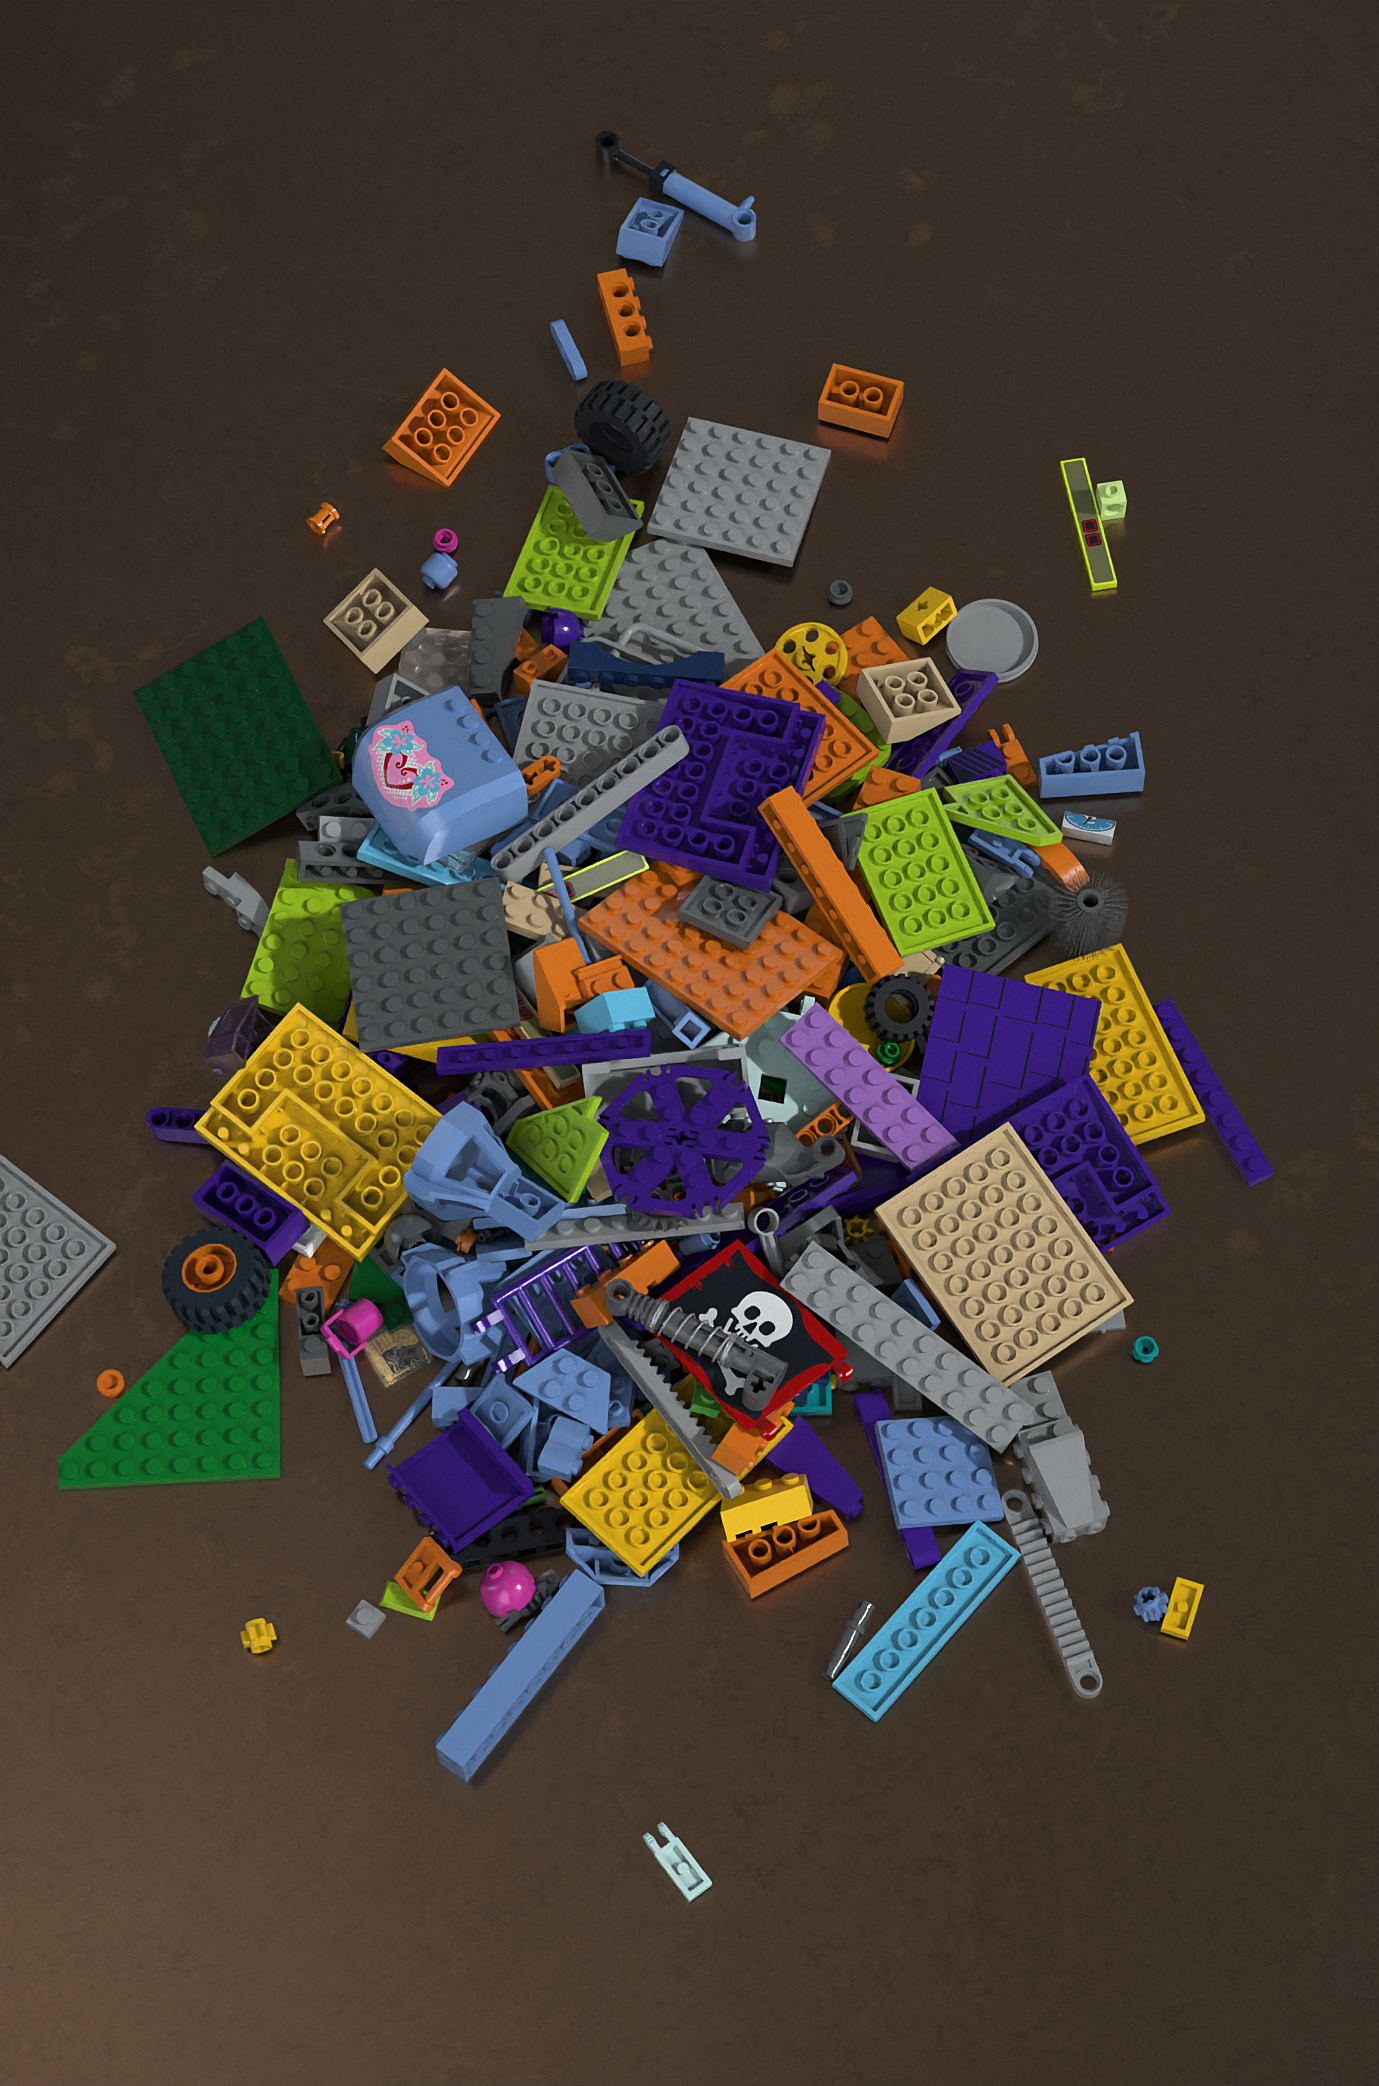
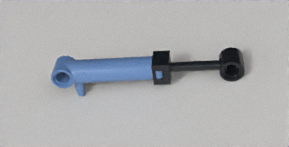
(665, 181)

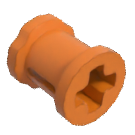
(322, 518)

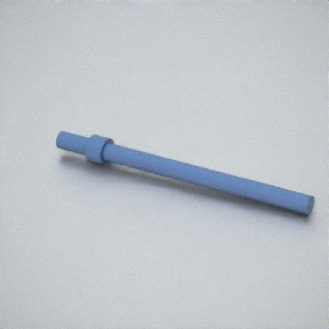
(565, 901)
(385, 1444)

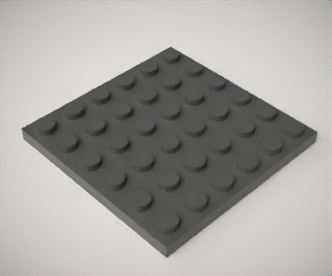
(430, 965)

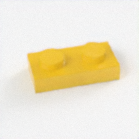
(1182, 1608)

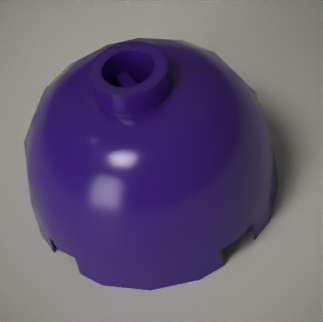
(560, 628)

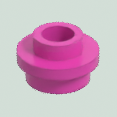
(445, 535)

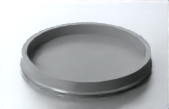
(992, 638)

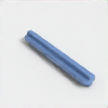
(358, 1397)

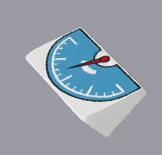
(1088, 828)

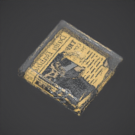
(397, 1354)

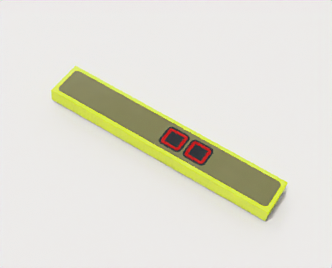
(1088, 524)
(600, 875)

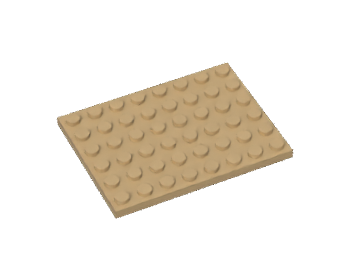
(1003, 1256)

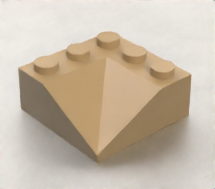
(376, 621)
(906, 698)

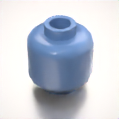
(439, 570)

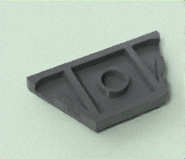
(845, 837)

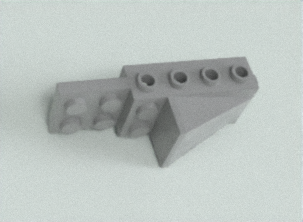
(1057, 1464)

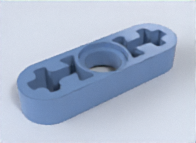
(568, 350)

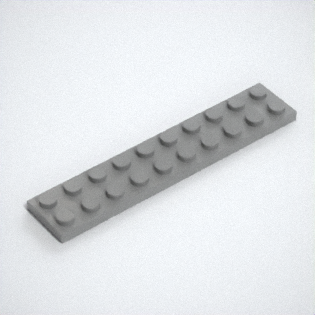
(906, 1347)

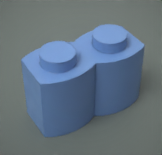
(565, 1448)

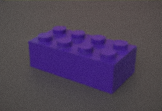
(248, 1206)

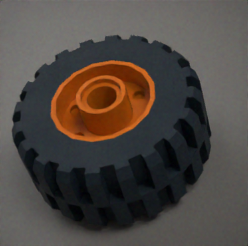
(216, 1280)

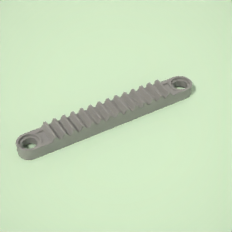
(669, 1408)
(1051, 1594)

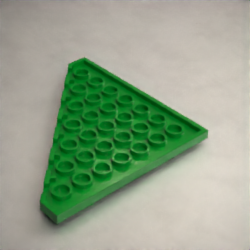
(194, 1416)

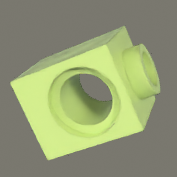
(1111, 500)

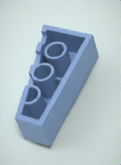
(1094, 770)

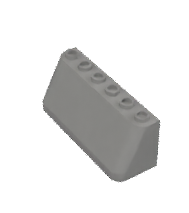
(612, 1077)

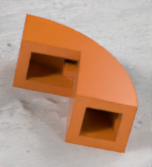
(1059, 861)

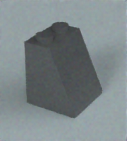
(866, 1369)

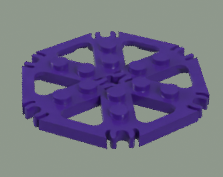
(700, 1141)

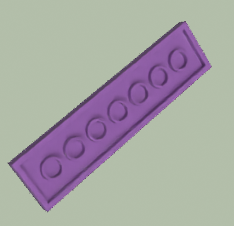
(867, 1090)

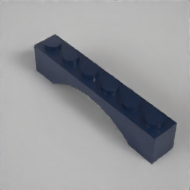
(593, 664)

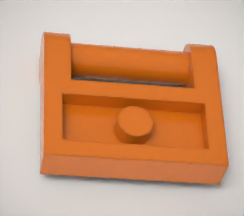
(421, 1568)

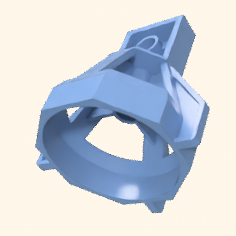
(469, 1174)
(471, 1287)

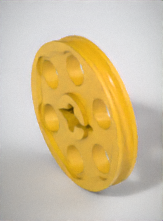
(816, 650)

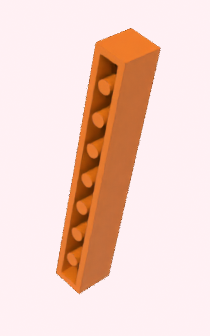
(830, 885)

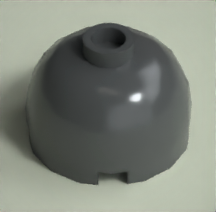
(408, 1232)

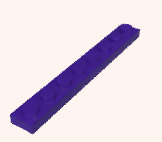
(544, 1052)
(1213, 1096)

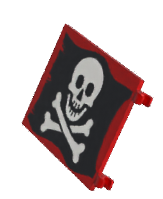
(747, 1300)

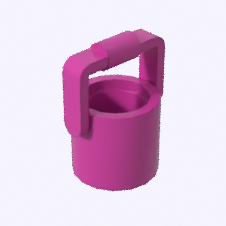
(354, 1325)

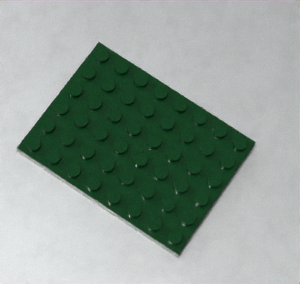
(238, 736)

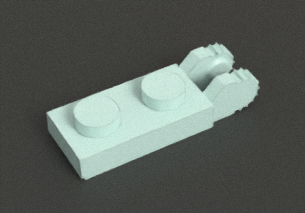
(679, 1864)

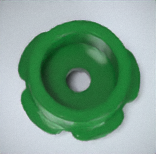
(884, 1056)

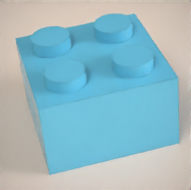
(616, 1011)

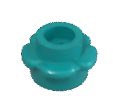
(1145, 1342)

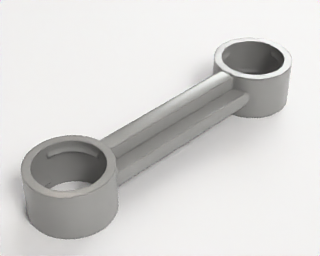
(769, 1241)

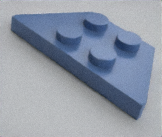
(571, 1388)

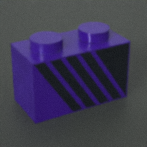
(977, 764)

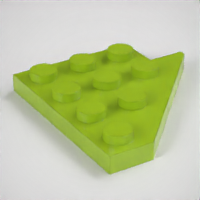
(1002, 809)
(561, 1144)

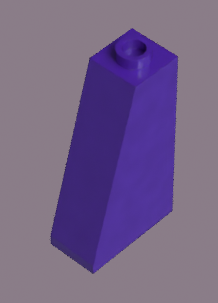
(828, 1481)

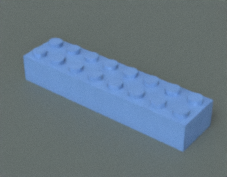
(520, 1674)

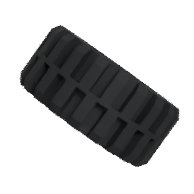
(622, 426)

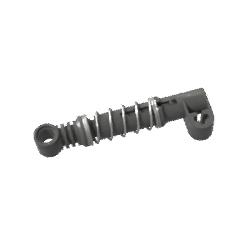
(726, 1348)

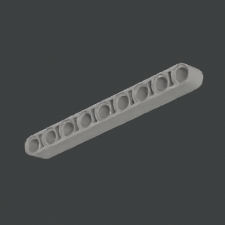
(590, 804)

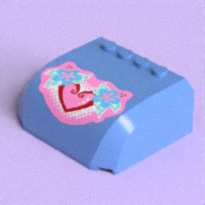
(437, 777)

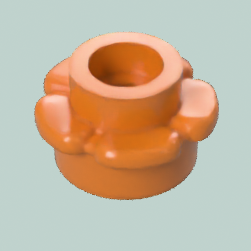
(466, 1240)

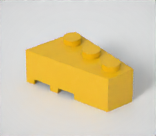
(767, 1502)

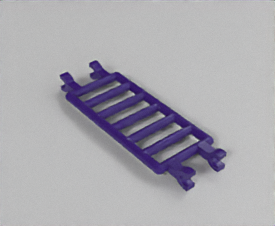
(541, 1275)

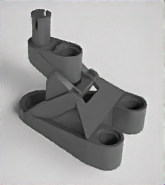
(824, 1229)

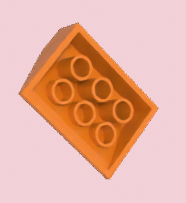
(441, 429)

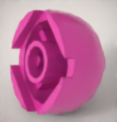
(507, 1587)

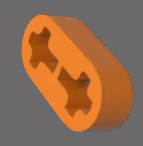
(539, 777)

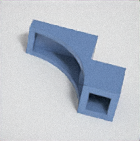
(571, 855)
(677, 1015)

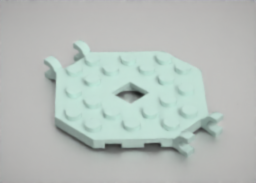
(804, 1094)

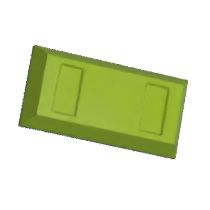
(397, 1599)

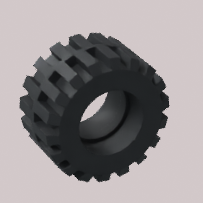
(914, 993)

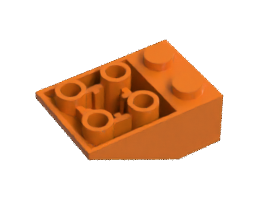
(557, 985)

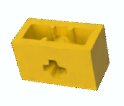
(926, 615)

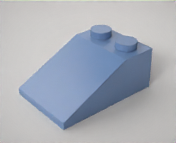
(649, 232)

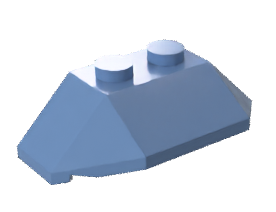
(605, 1566)

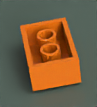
(860, 400)

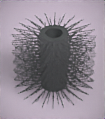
(1086, 914)

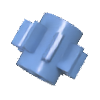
(1151, 1603)

